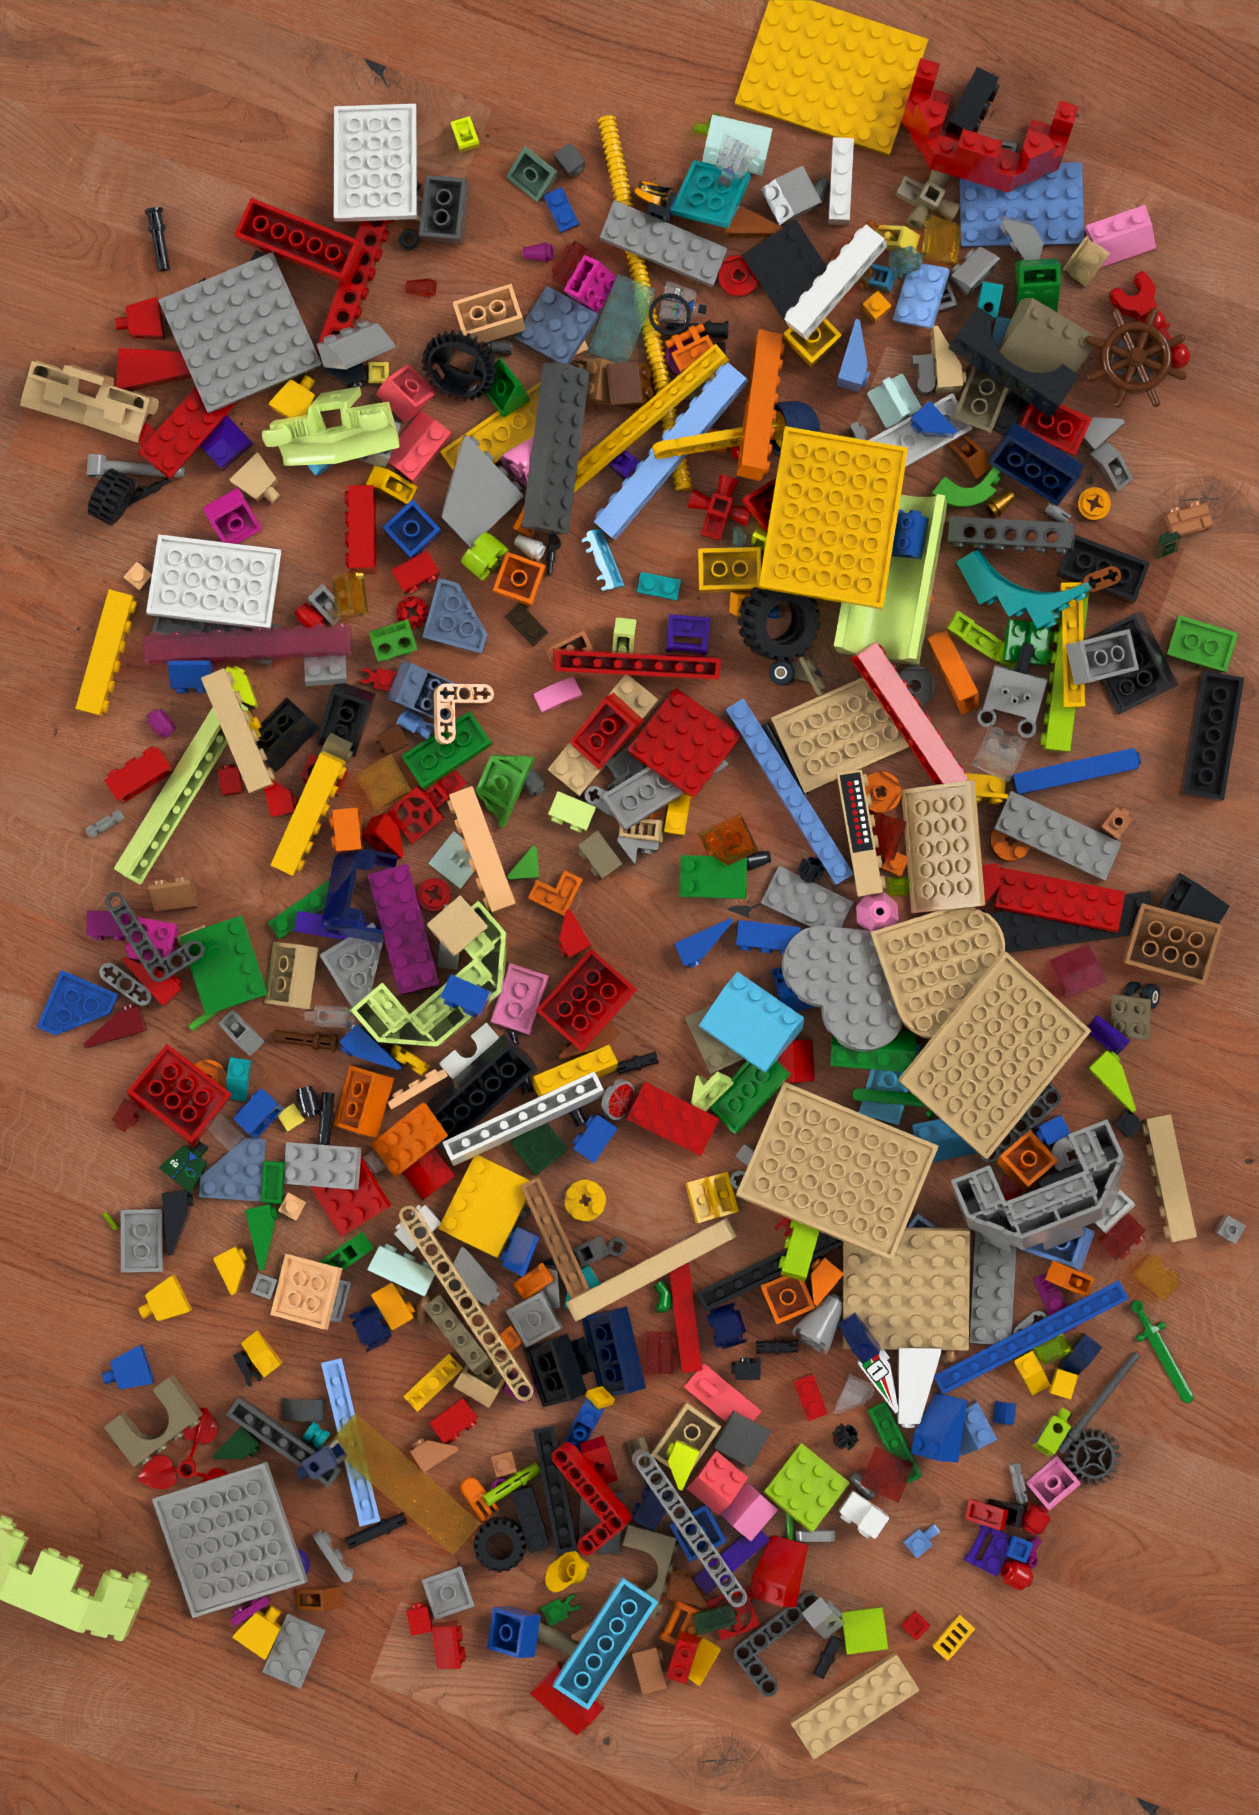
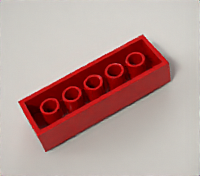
(300, 241)

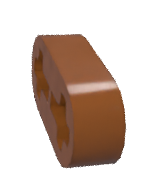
(1103, 584)

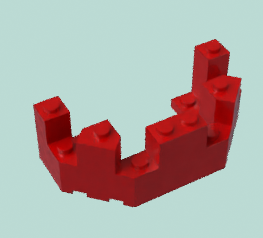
(977, 155)

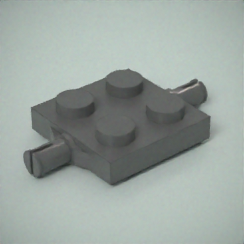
(623, 767)

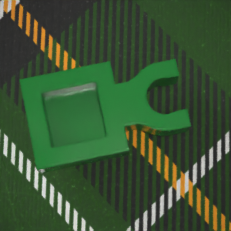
(557, 1610)

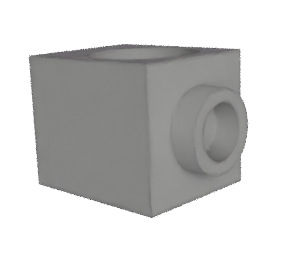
(1229, 1229)

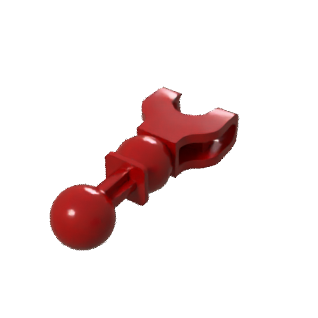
(1139, 307)

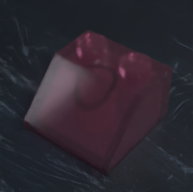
(1077, 971)

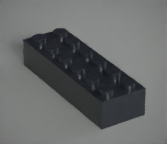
(1211, 736)
(481, 1086)

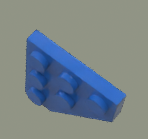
(75, 1004)

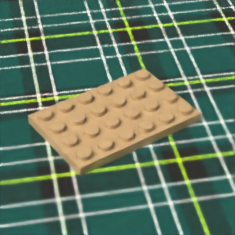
(837, 734)
(943, 847)

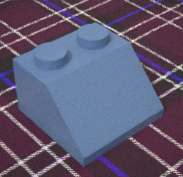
(976, 1430)

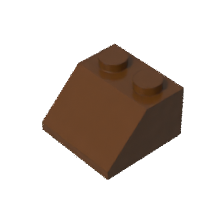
(629, 384)

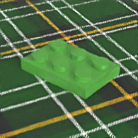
(1201, 644)

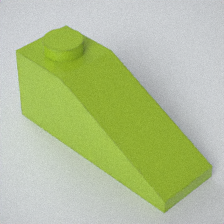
(1112, 1076)

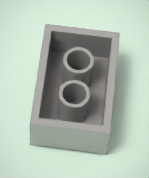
(1102, 657)

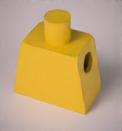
(294, 398)
(165, 1300)
(260, 1632)

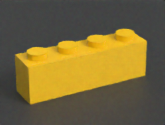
(601, 1061)

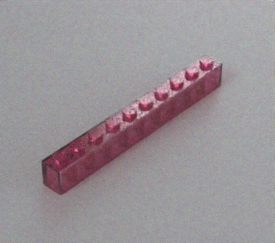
(248, 645)

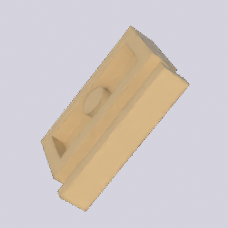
(1086, 261)

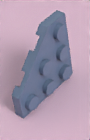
(453, 619)
(237, 1173)

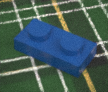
(561, 210)

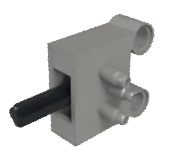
(1015, 692)

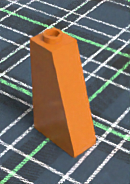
(954, 672)

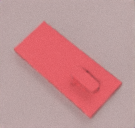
(720, 1395)

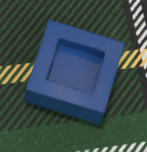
(1019, 1549)

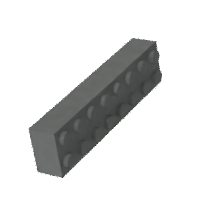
(555, 448)

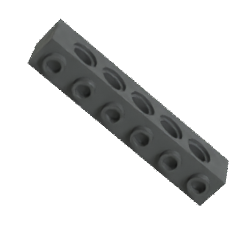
(960, 525)
(276, 1436)

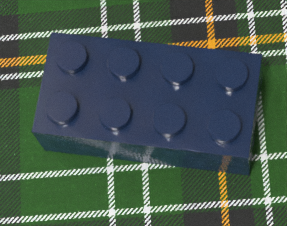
(1035, 463)

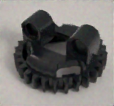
(456, 380)

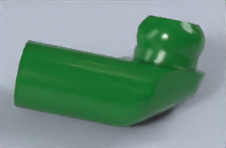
(664, 1299)

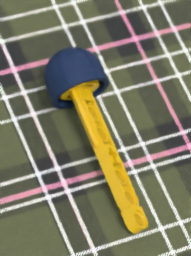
(788, 414)

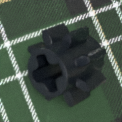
(810, 869)
(845, 1436)

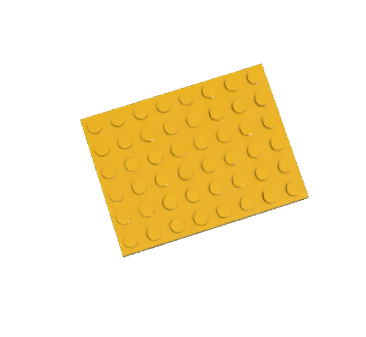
(831, 72)
(833, 518)

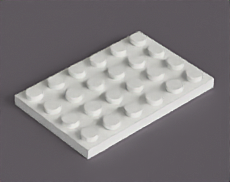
(375, 162)
(214, 582)

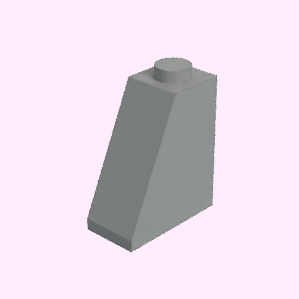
(475, 1276)

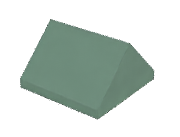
(532, 174)

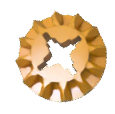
(1089, 495)

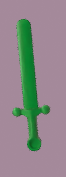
(889, 1097)
(1162, 1352)

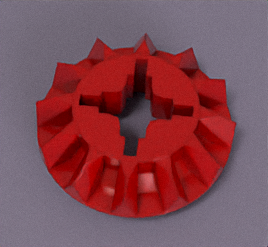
(411, 602)
(431, 885)

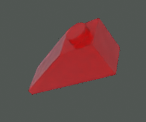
(162, 991)

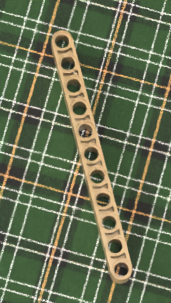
(468, 1313)

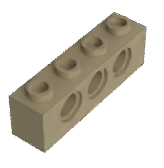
(458, 1334)

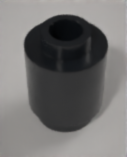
(308, 1101)

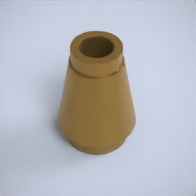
(997, 505)

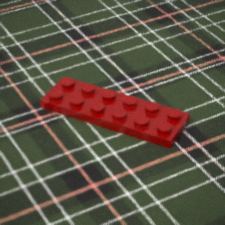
(182, 434)
(1060, 900)

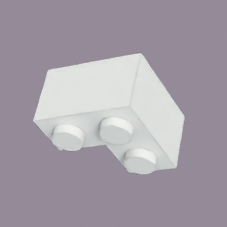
(865, 1514)

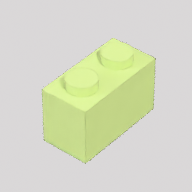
(572, 812)

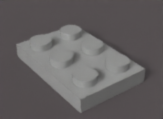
(142, 1240)
(294, 1650)

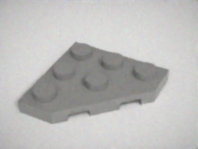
(353, 966)

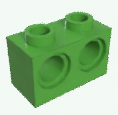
(391, 635)

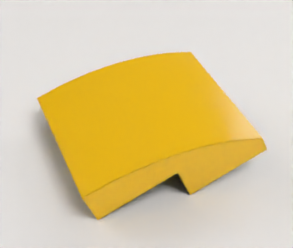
(711, 1197)

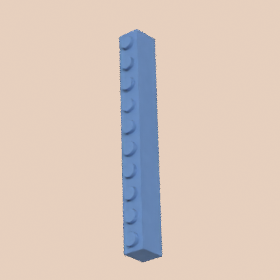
(789, 792)

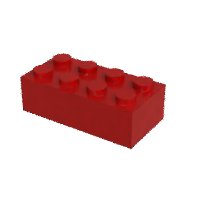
(362, 529)
(672, 1118)

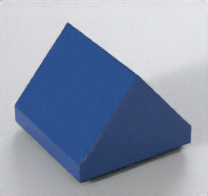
(1004, 1412)

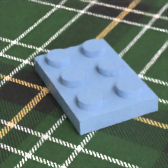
(921, 296)

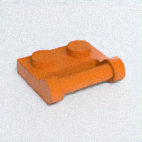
(687, 1625)

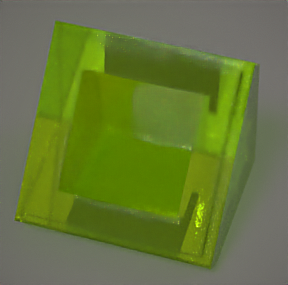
(898, 886)

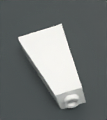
(914, 1380)

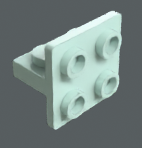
(894, 400)

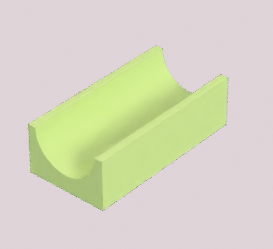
(907, 597)

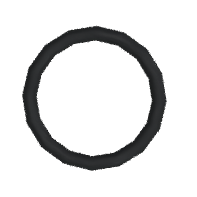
(669, 295)

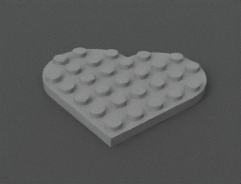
(845, 979)

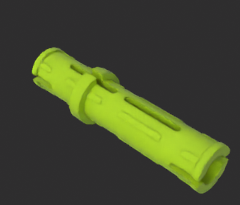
(492, 1496)

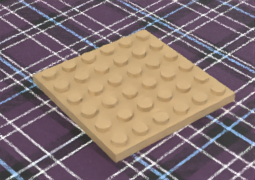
(916, 1296)

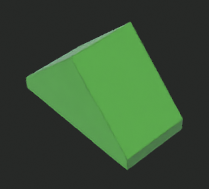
(527, 867)

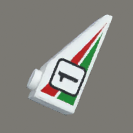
(880, 1374)

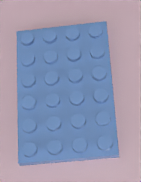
(1049, 203)

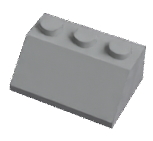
(354, 345)

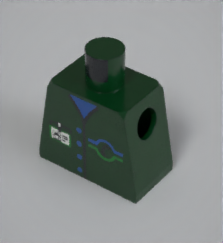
(186, 1165)

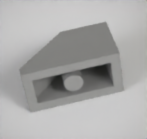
(1100, 430)
(1111, 465)
(241, 1032)

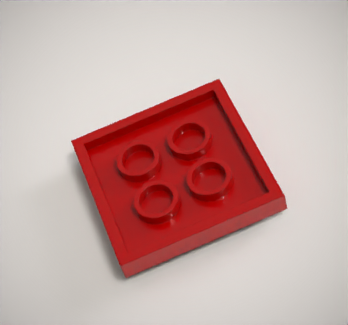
(352, 1207)

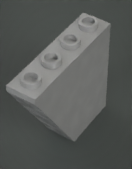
(477, 492)

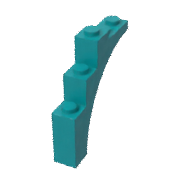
(1016, 600)

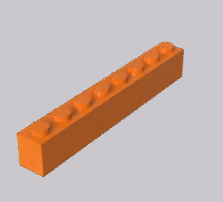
(760, 405)

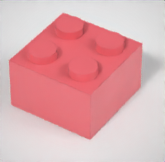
(717, 1483)

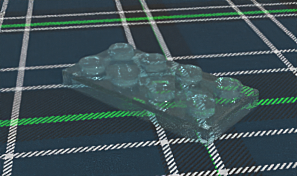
(622, 319)

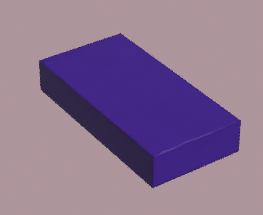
(1107, 1035)

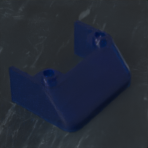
(338, 915)

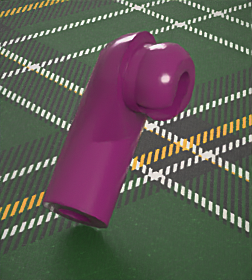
(1032, 1560)

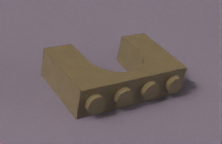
(181, 1412)
(660, 1547)

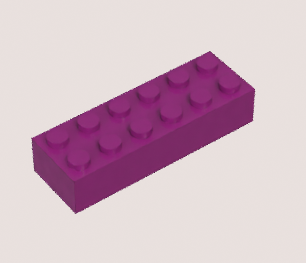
(404, 929)

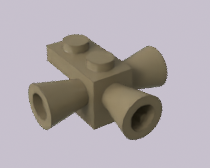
(926, 199)

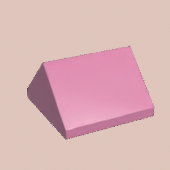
(1053, 1483)
(749, 1511)

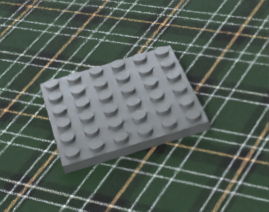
(240, 332)
(230, 1539)

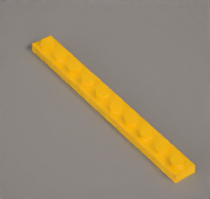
(649, 414)

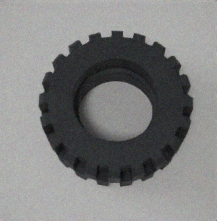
(794, 640)

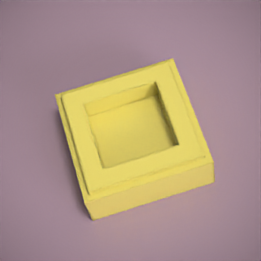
(377, 372)
(291, 1117)

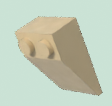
(947, 368)

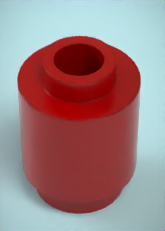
(309, 616)

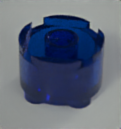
(727, 1326)
(369, 1327)

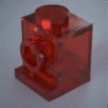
(127, 1114)

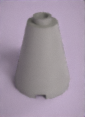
(820, 1324)

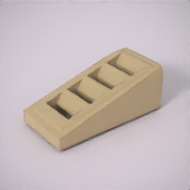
(659, 831)

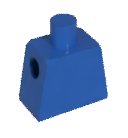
(130, 1369)

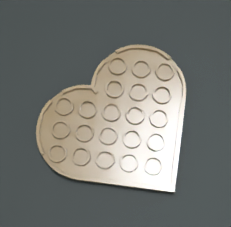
(936, 963)

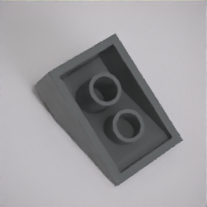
(589, 1519)

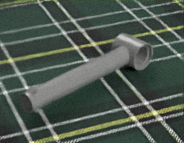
(98, 465)

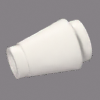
(530, 547)

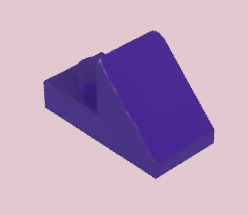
(624, 464)

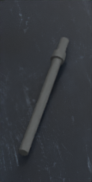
(1074, 1433)

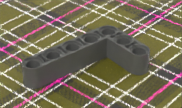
(147, 943)
(1030, 1122)
(770, 1637)

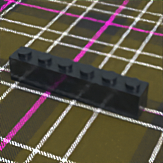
(555, 1490)

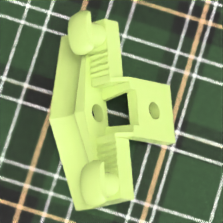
(309, 442)

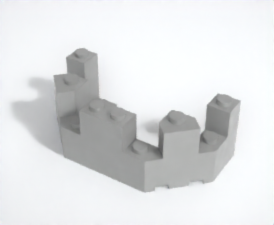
(1054, 1211)

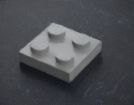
(325, 670)
(534, 1318)
(448, 1592)

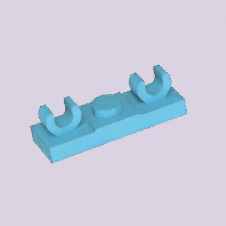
(604, 559)

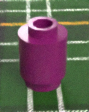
(160, 723)

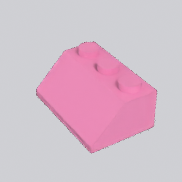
(1123, 234)

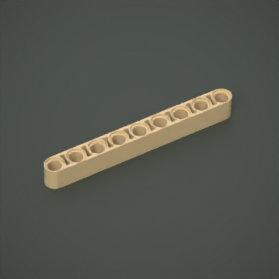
(651, 1269)

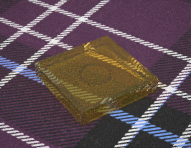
(941, 240)

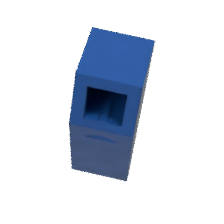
(583, 1424)

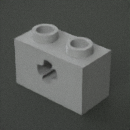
(824, 1617)

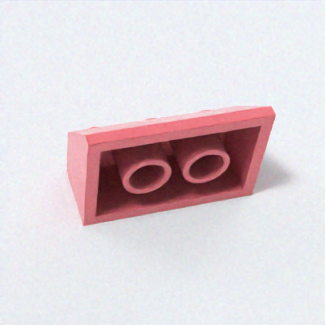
(419, 446)

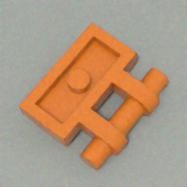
(690, 353)

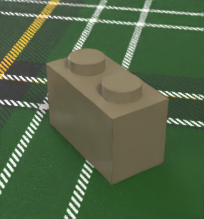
(599, 855)

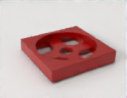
(410, 807)
(748, 1607)

